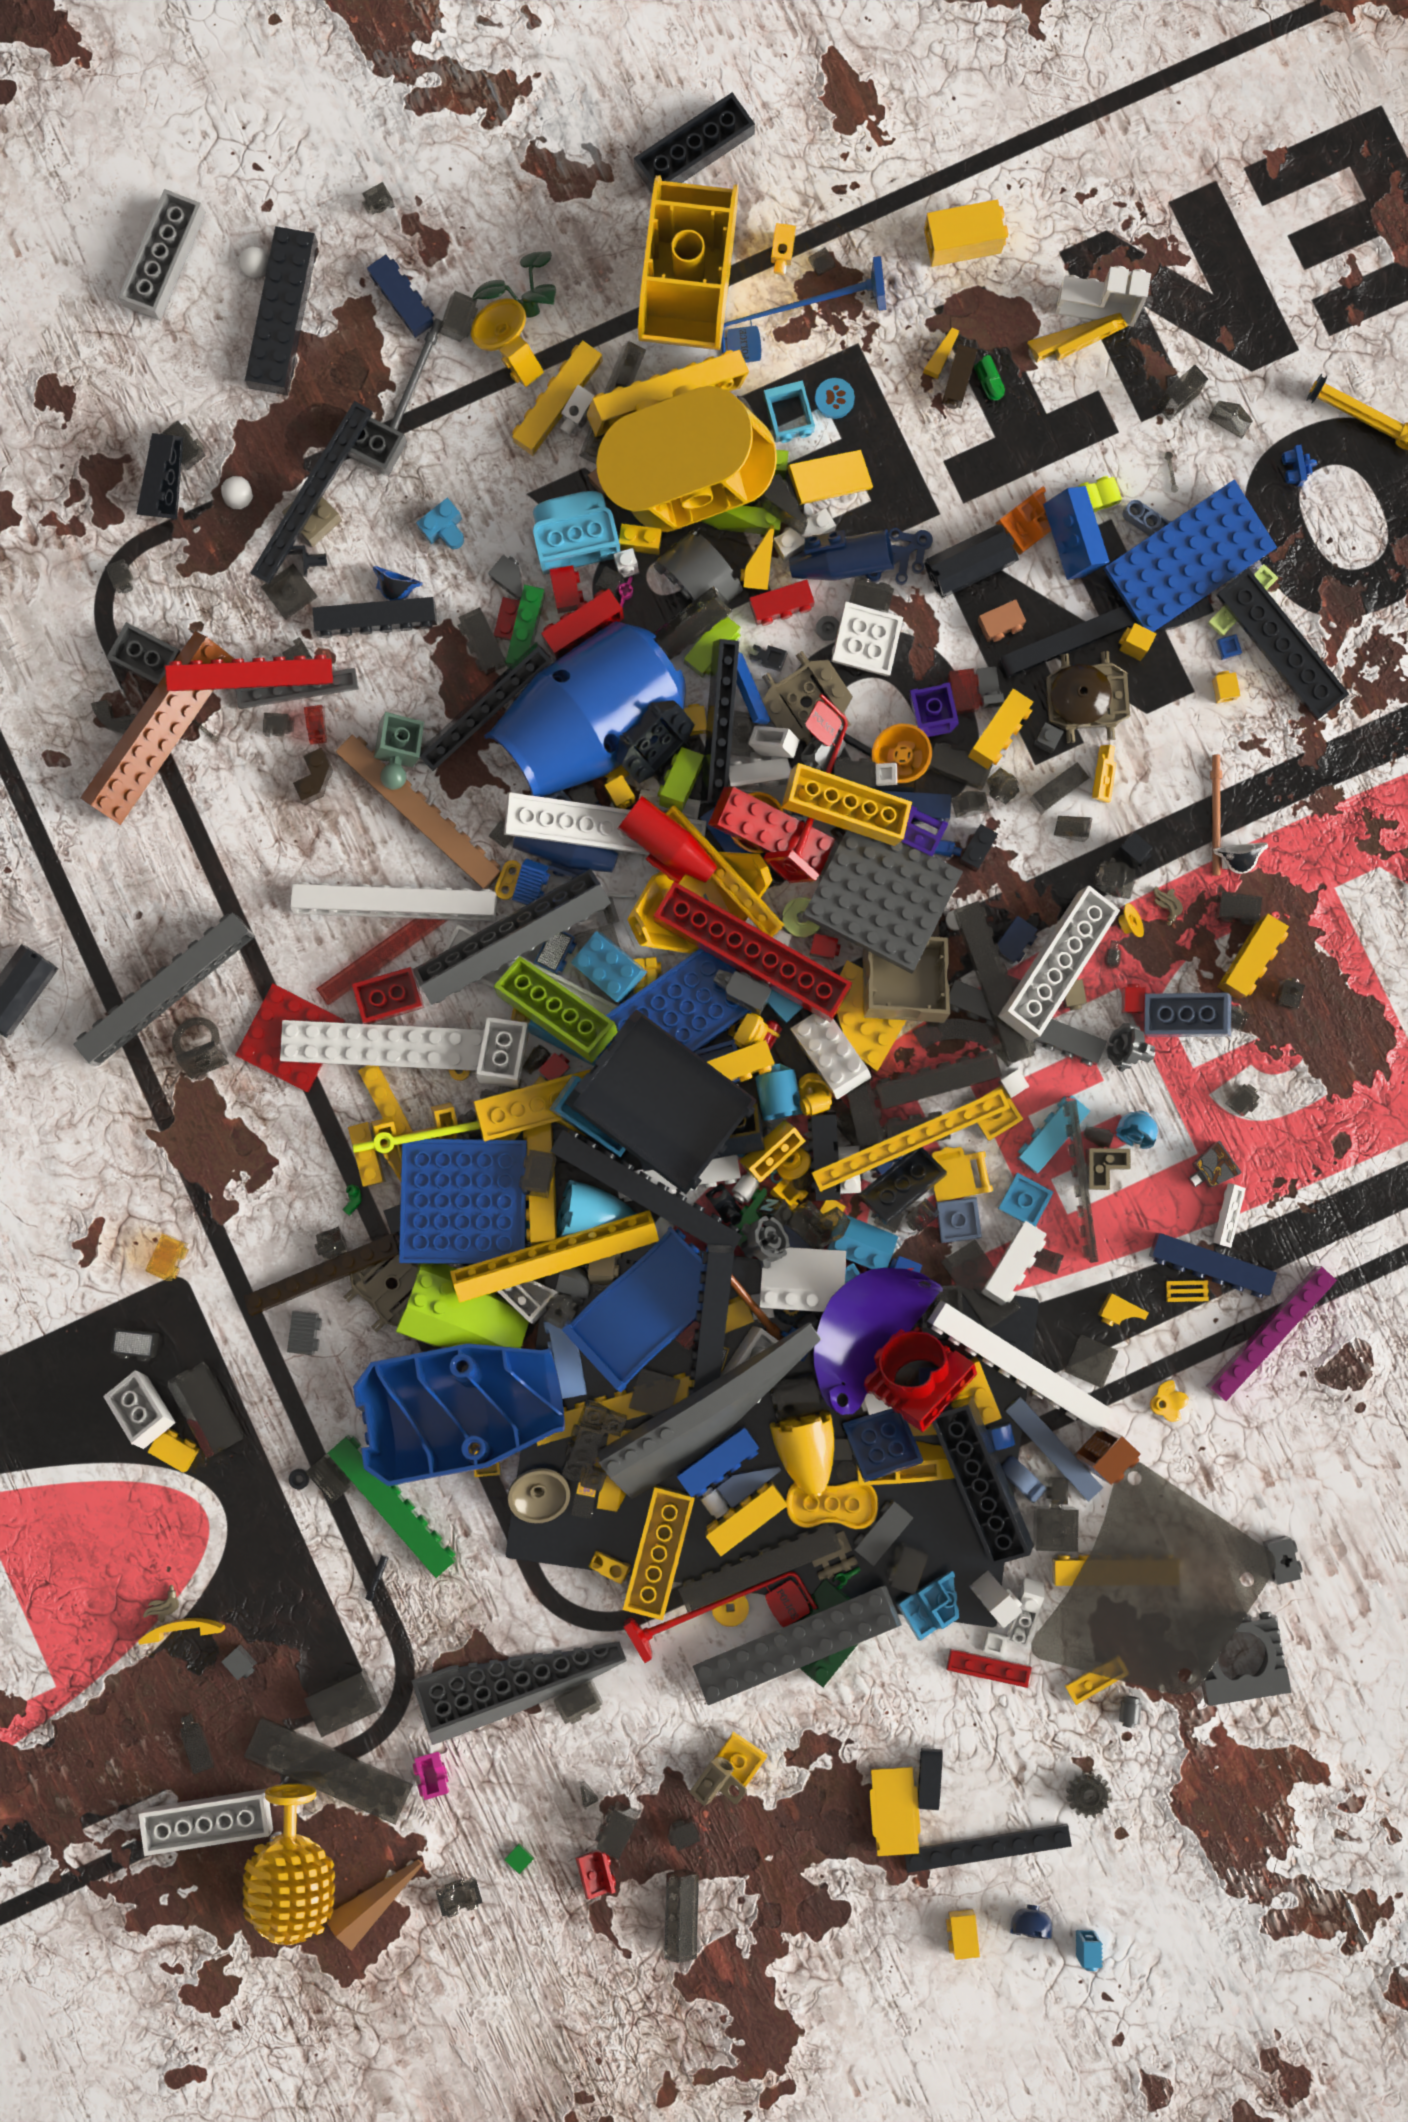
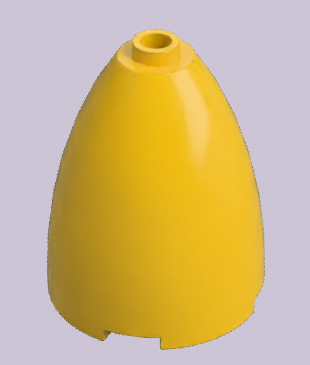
(806, 1450)

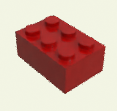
(388, 995)

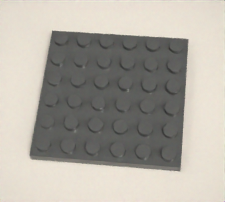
(883, 897)

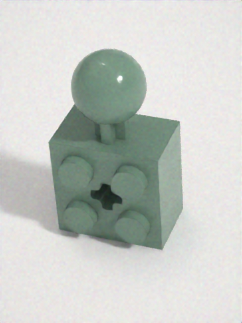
(399, 744)

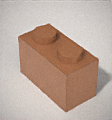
(1002, 621)

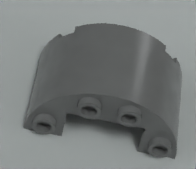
(697, 567)

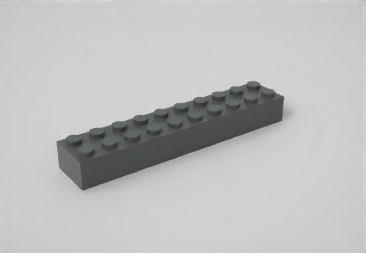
(511, 937)
(164, 989)
(797, 1645)

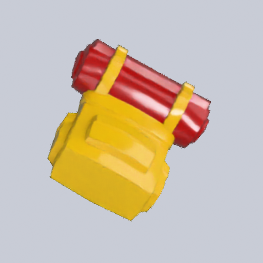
(754, 1031)

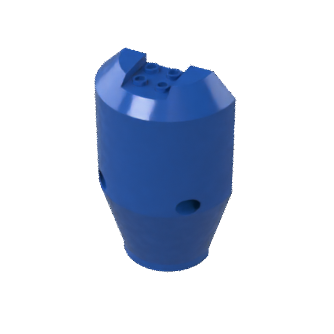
(584, 705)
(433, 1417)

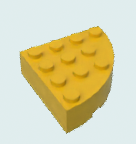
(868, 1036)

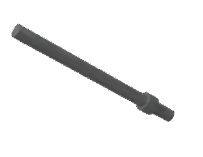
(431, 339)

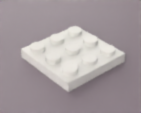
(867, 639)

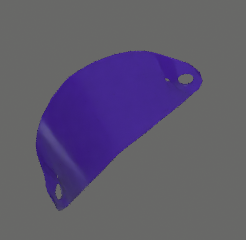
(862, 1321)

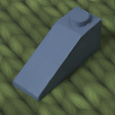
(742, 1484)

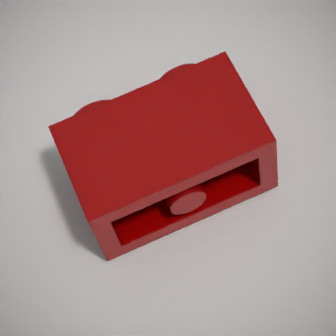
(565, 588)

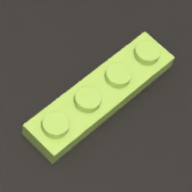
(1223, 619)

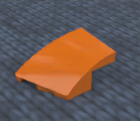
(1027, 521)

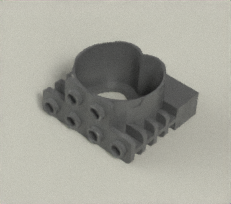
(1270, 1678)

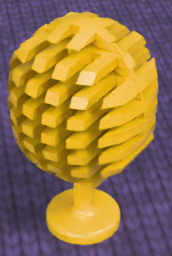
(289, 1878)

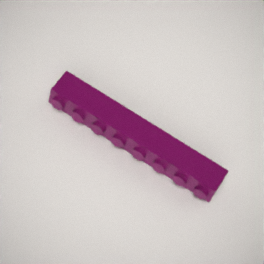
(1271, 1333)

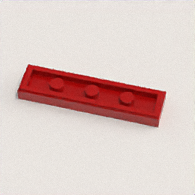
(988, 1668)

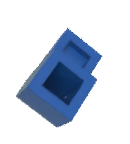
(1001, 1436)

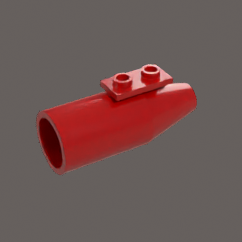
(669, 844)

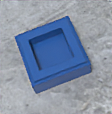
(1229, 647)

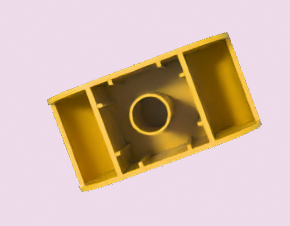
(687, 264)
(686, 458)

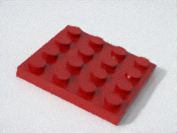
(263, 1039)

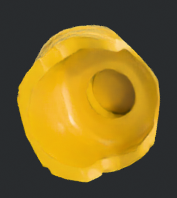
(811, 1084)

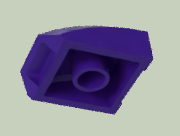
(934, 709)

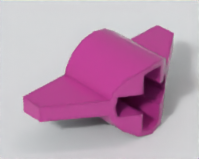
(625, 591)

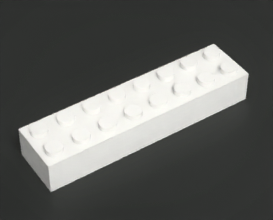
(1059, 963)

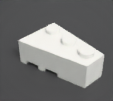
(1000, 1603)

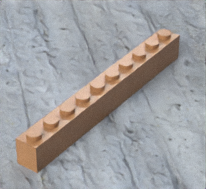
(421, 815)

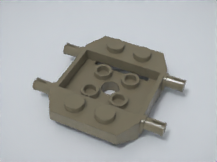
(800, 686)
(1119, 707)
(377, 1292)

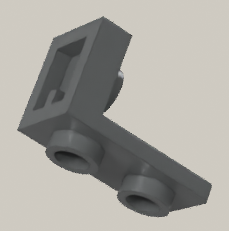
(989, 687)

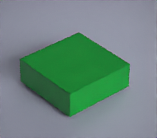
(519, 1858)

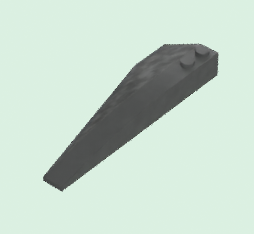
(499, 1689)

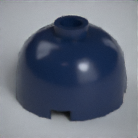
(1031, 1923)

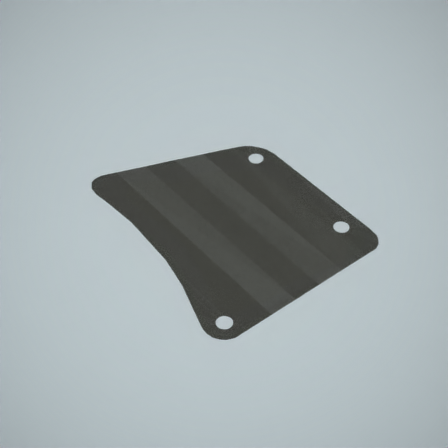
(1155, 1590)

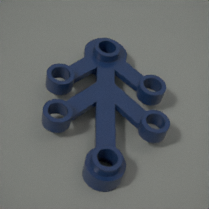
(902, 553)

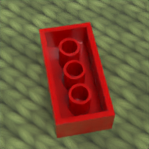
(582, 623)

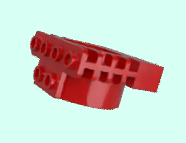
(925, 1402)

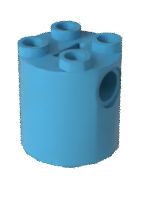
(778, 1093)

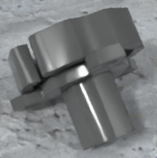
(1129, 1047)
(763, 1241)

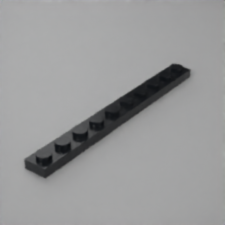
(311, 492)

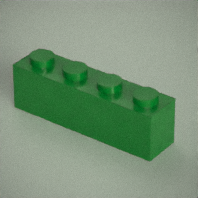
(526, 622)

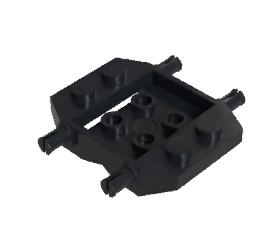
(660, 746)

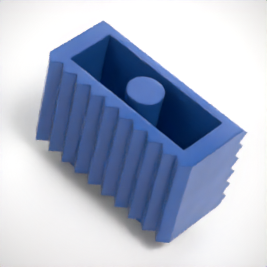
(530, 882)

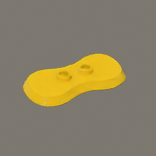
(843, 1504)

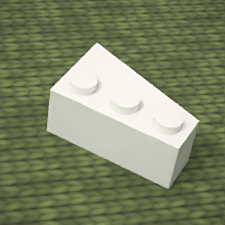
(529, 1299)

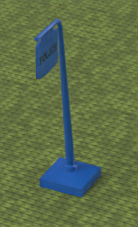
(748, 338)

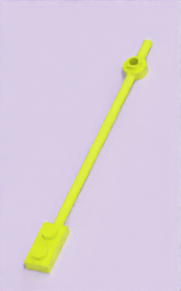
(412, 1137)

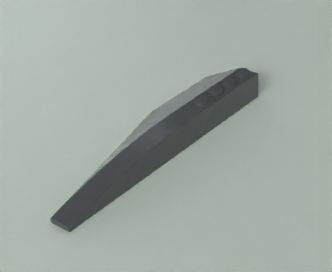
(701, 1419)

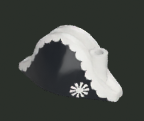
(1240, 857)

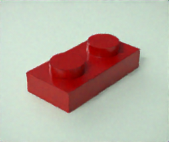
(506, 618)

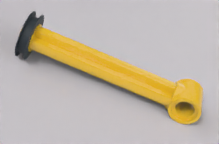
(1359, 411)

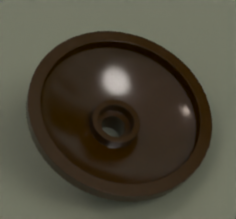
(1079, 707)

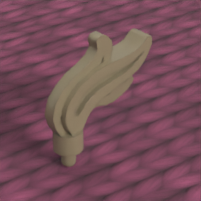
(1169, 902)
(163, 1608)

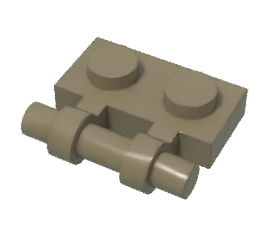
(845, 1563)

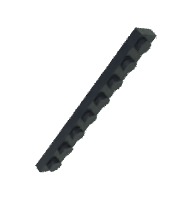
(989, 1848)

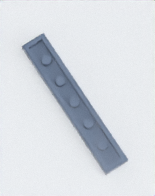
(1053, 1448)

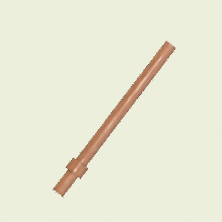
(1216, 776)

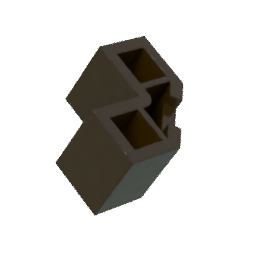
(314, 786)

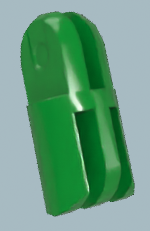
(989, 378)

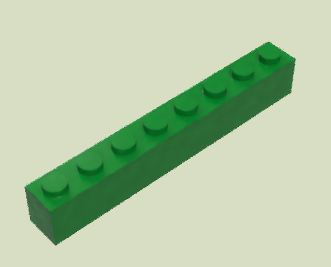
(394, 1508)

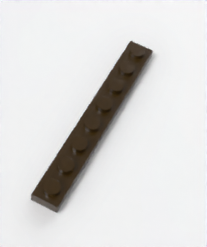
(322, 1274)

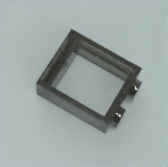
(1183, 390)

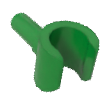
(844, 1577)

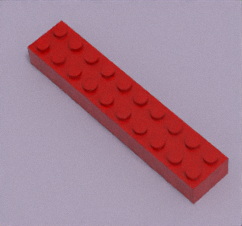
(752, 952)

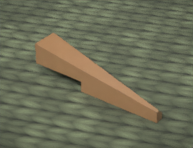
(357, 1916)

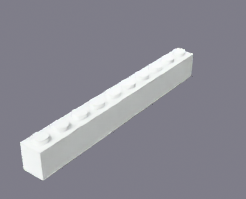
(394, 902)
(1019, 1365)

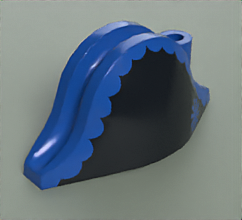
(394, 585)

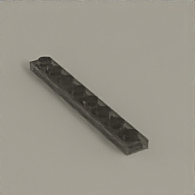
(1081, 1188)

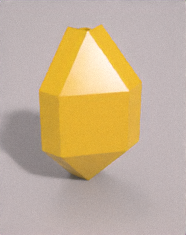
(650, 934)

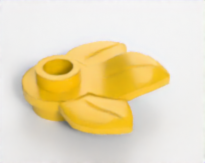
(1171, 1400)

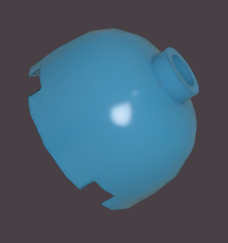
(1137, 1128)

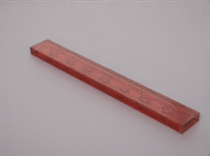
(377, 958)

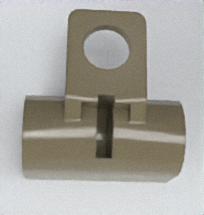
(717, 1778)

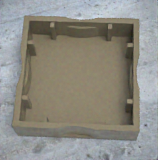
(899, 995)

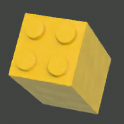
(965, 232)

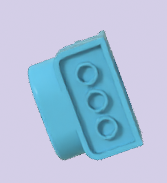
(574, 531)

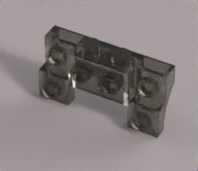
(585, 1443)

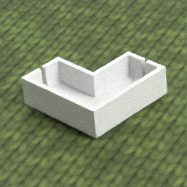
(1091, 300)

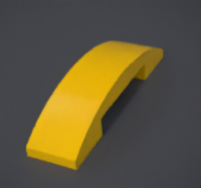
(206, 1627)

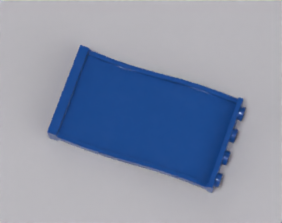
(640, 1310)

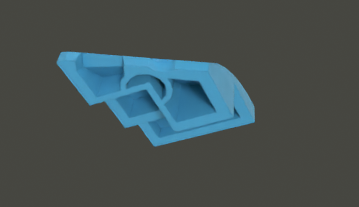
(931, 1606)

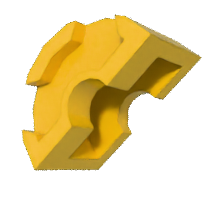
(786, 1191)

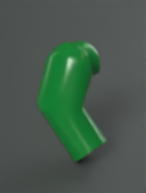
(355, 1199)

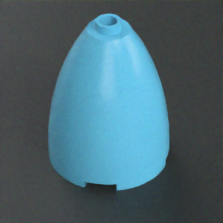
(587, 1208)

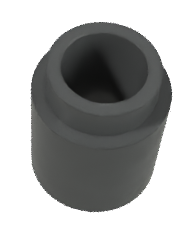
(1130, 1711)

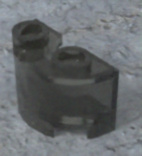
(458, 1895)

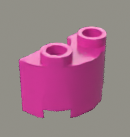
(432, 1775)

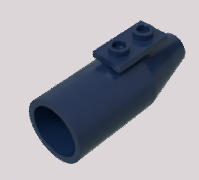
(841, 557)
(568, 858)

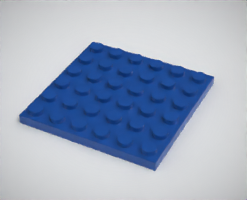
(461, 1200)

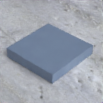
(958, 1220)

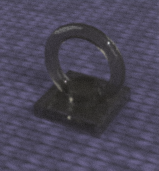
(201, 1058)

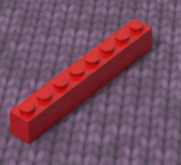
(248, 674)

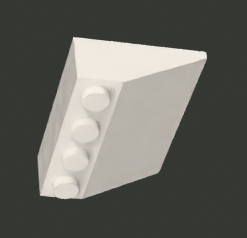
(803, 1279)

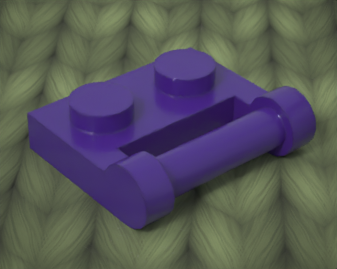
(921, 838)

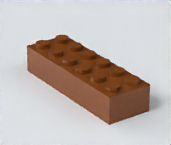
(1108, 1455)

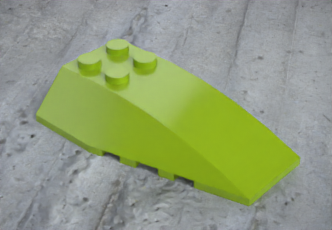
(440, 1320)

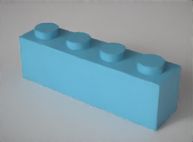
(1049, 1138)

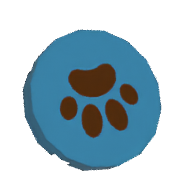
(834, 398)

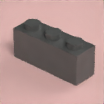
(882, 1532)

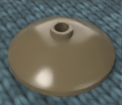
(542, 1503)

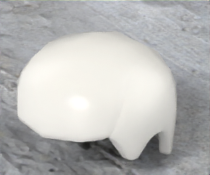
(254, 262)
(236, 492)

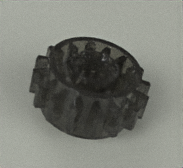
(1096, 1802)

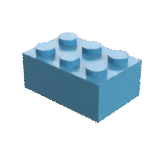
(609, 967)

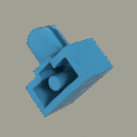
(442, 524)

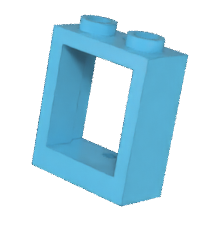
(782, 393)

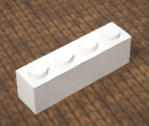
(1014, 1263)

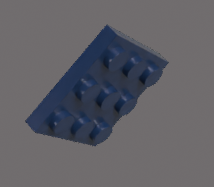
(882, 1444)

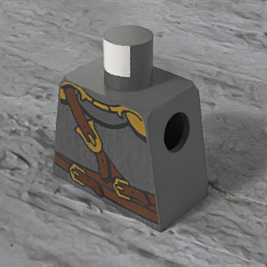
(1214, 1166)

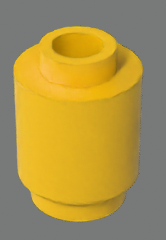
(815, 1103)

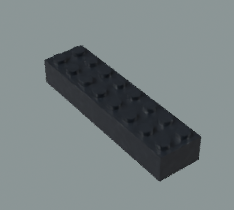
(281, 310)
(982, 1482)

